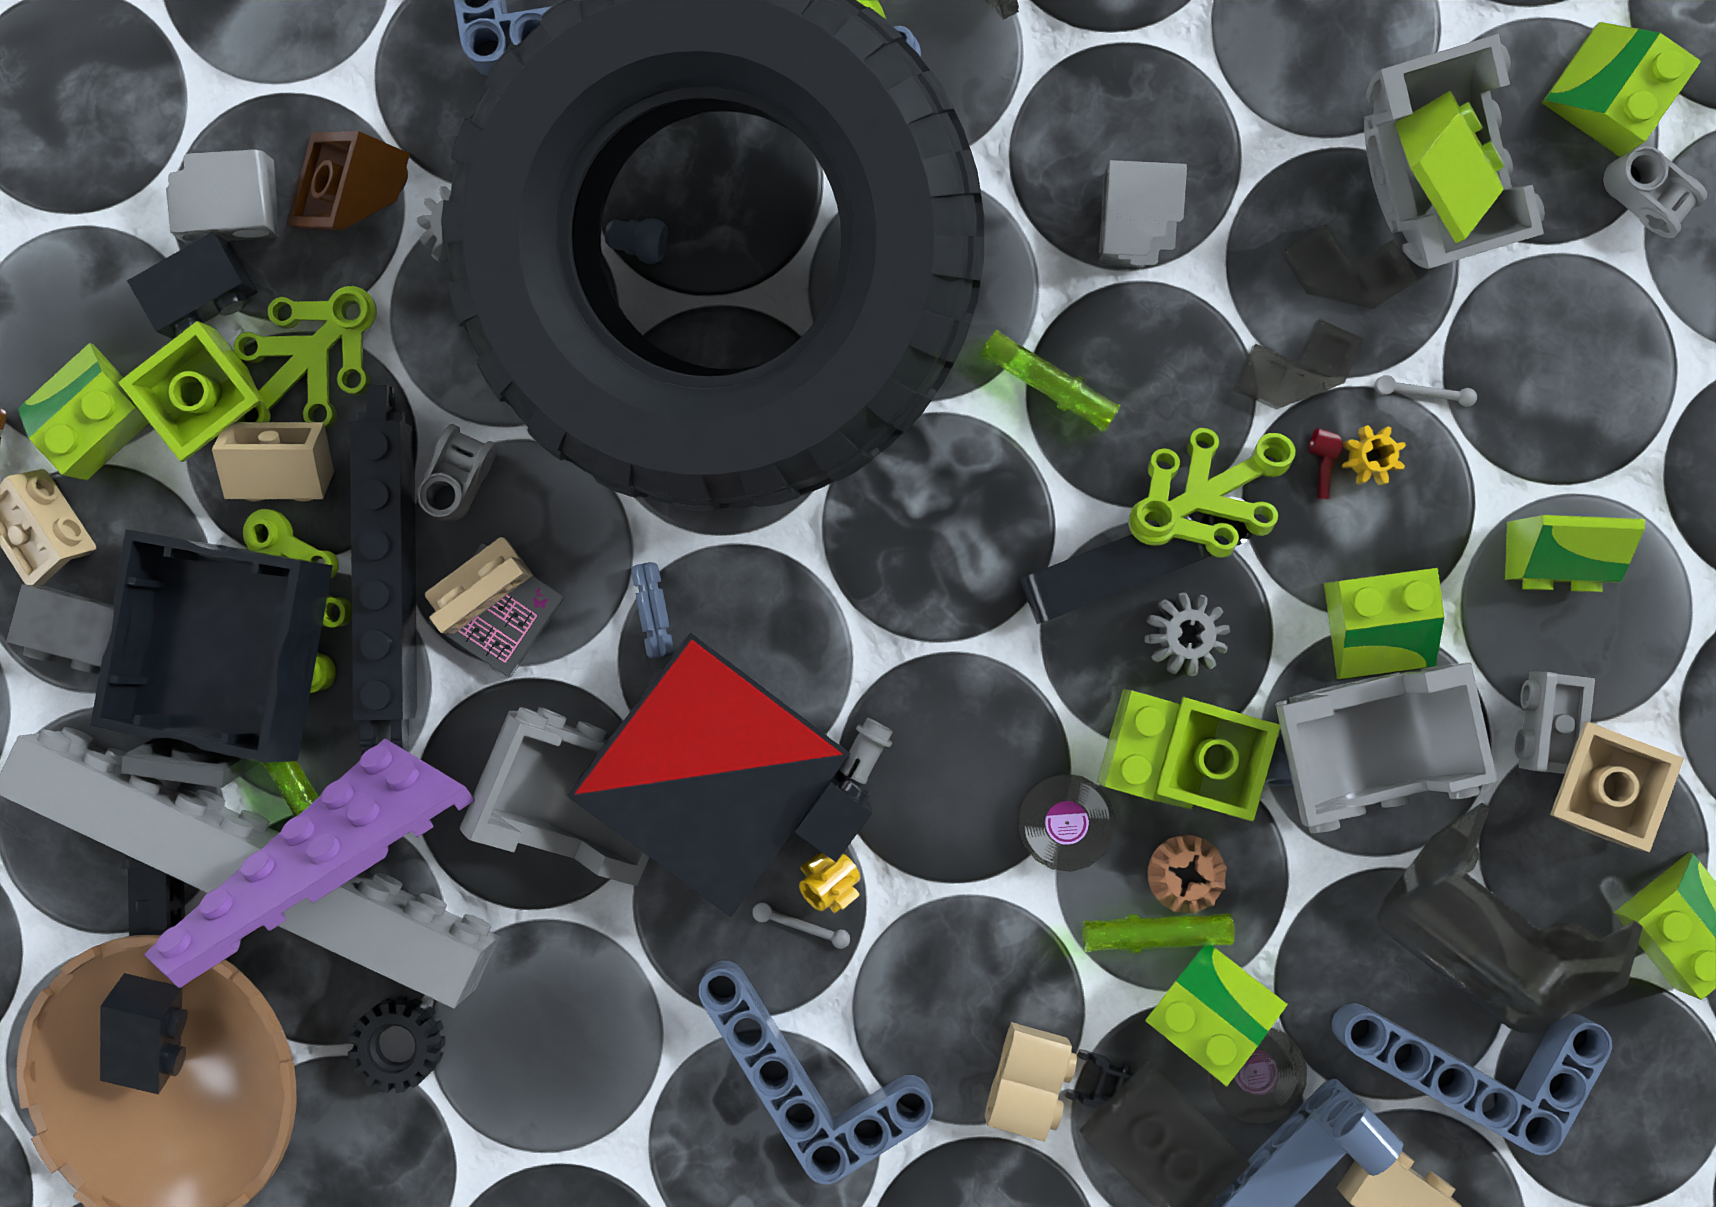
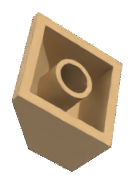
(1616, 787)

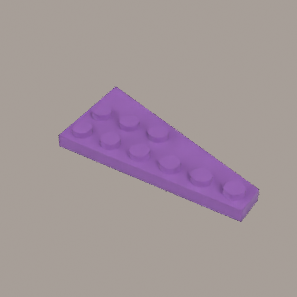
(311, 856)

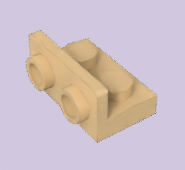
(39, 527)
(476, 586)

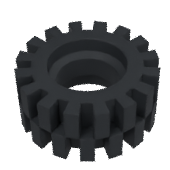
(371, 1059)

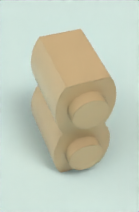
(1029, 1082)

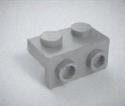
(1552, 719)

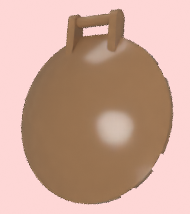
(211, 1128)

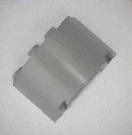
(1404, 88)
(1385, 742)
(526, 801)

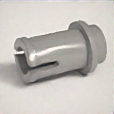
(866, 750)

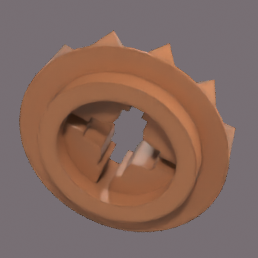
(1178, 853)

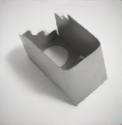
(224, 195)
(1140, 211)

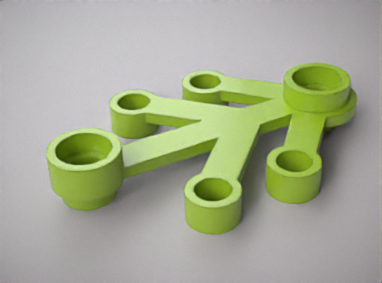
(311, 353)
(1208, 495)
(282, 543)

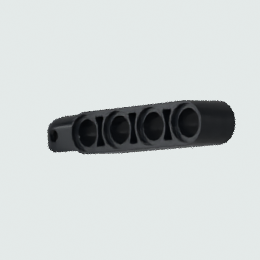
(1115, 569)

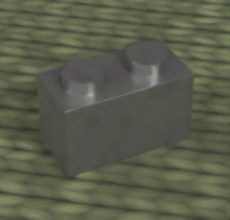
(61, 625)

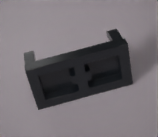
(154, 898)

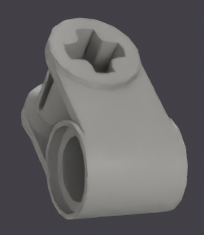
(1663, 191)
(456, 470)

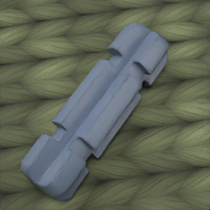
(652, 610)

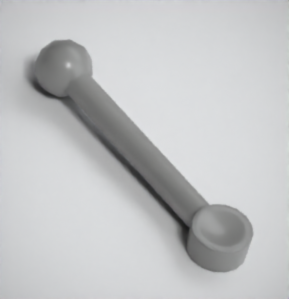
(1386, 384)
(763, 912)

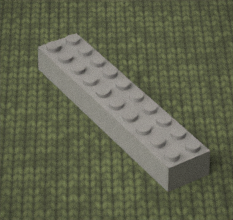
(207, 843)

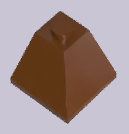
(346, 180)

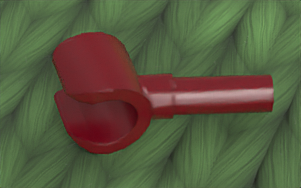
(1328, 446)

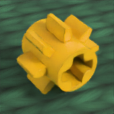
(1389, 455)
(829, 882)

